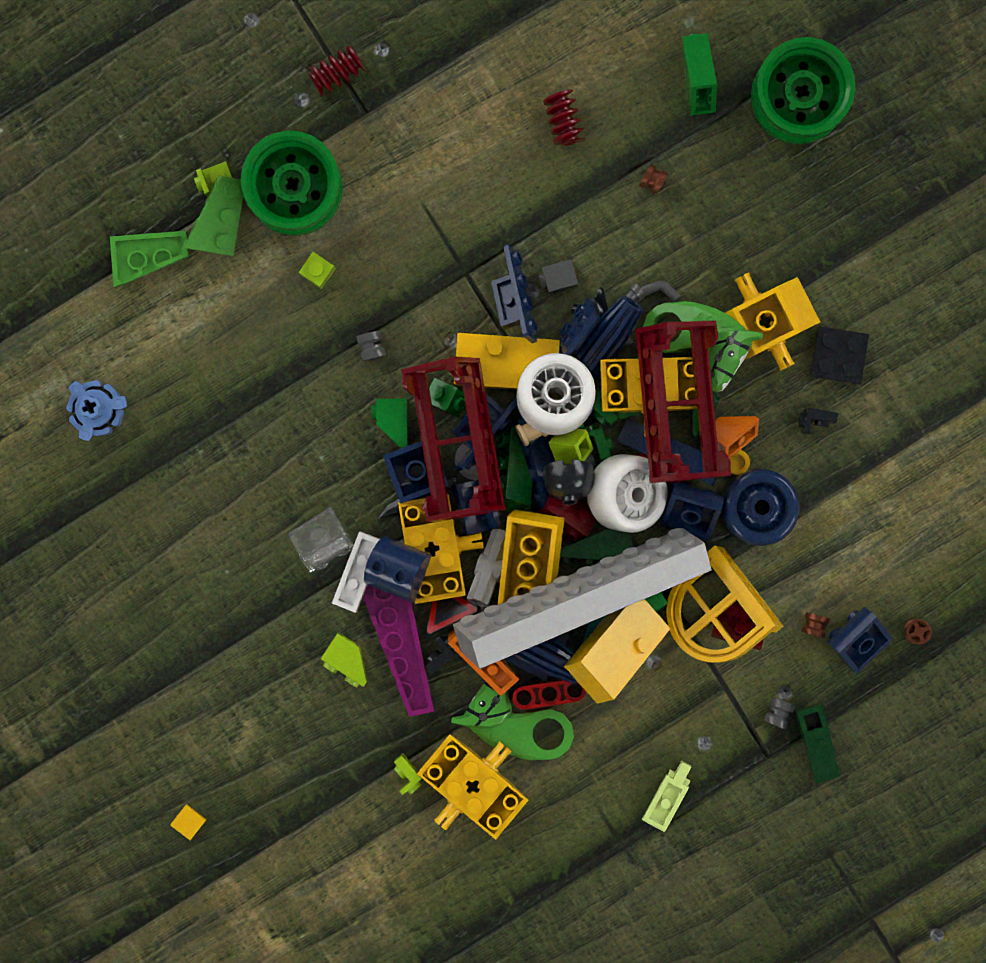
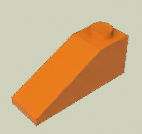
(497, 675)

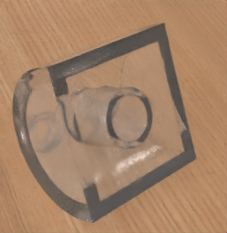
(321, 540)

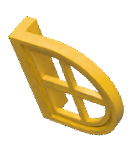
(741, 591)

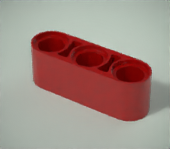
(537, 700)

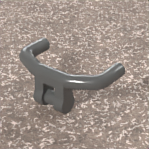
(637, 294)

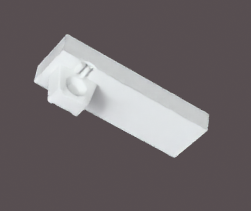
(352, 582)

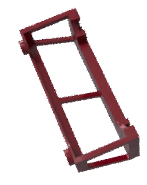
(650, 344)
(487, 496)

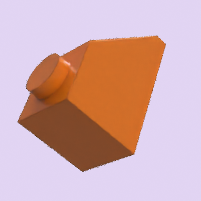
(735, 432)

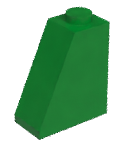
(699, 74)

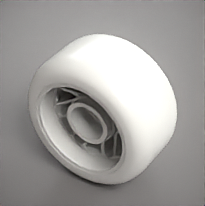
(561, 375)
(624, 496)

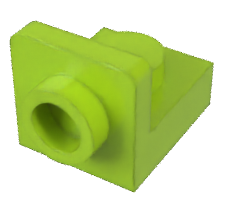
(209, 176)
(407, 770)

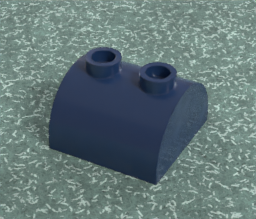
(409, 472)
(692, 510)
(396, 568)
(859, 639)

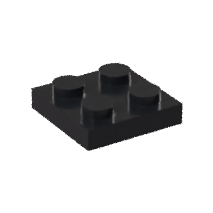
(839, 355)

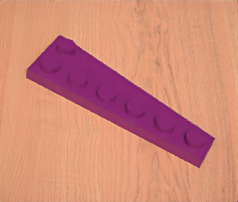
(401, 644)

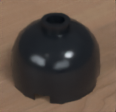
(568, 482)

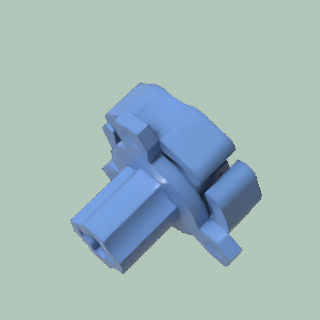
(80, 403)

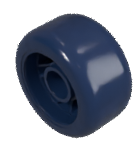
(739, 510)

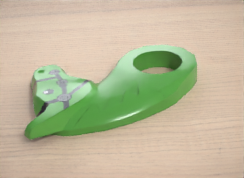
(730, 347)
(493, 721)

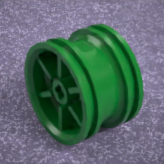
(822, 60)
(272, 153)

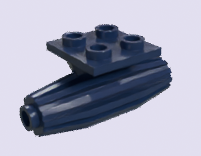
(597, 336)
(546, 659)

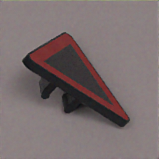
(448, 612)

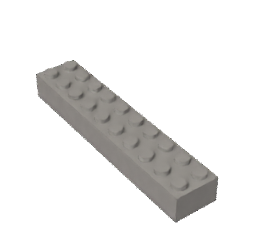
(581, 597)

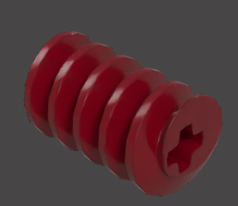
(335, 70)
(563, 118)

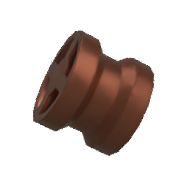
(653, 179)
(815, 625)
(921, 630)

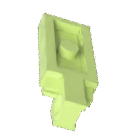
(668, 797)

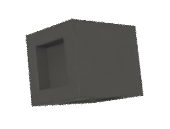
(558, 277)

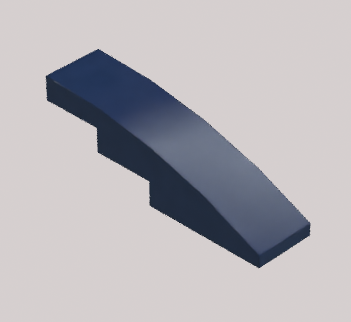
(633, 437)

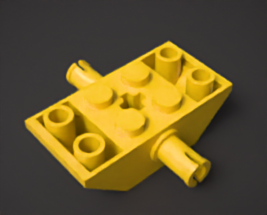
(787, 310)
(622, 384)
(444, 571)
(491, 805)

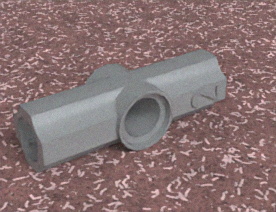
(488, 570)

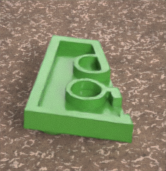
(219, 220)
(144, 254)

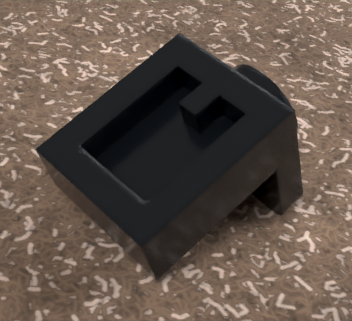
(821, 417)
(438, 659)

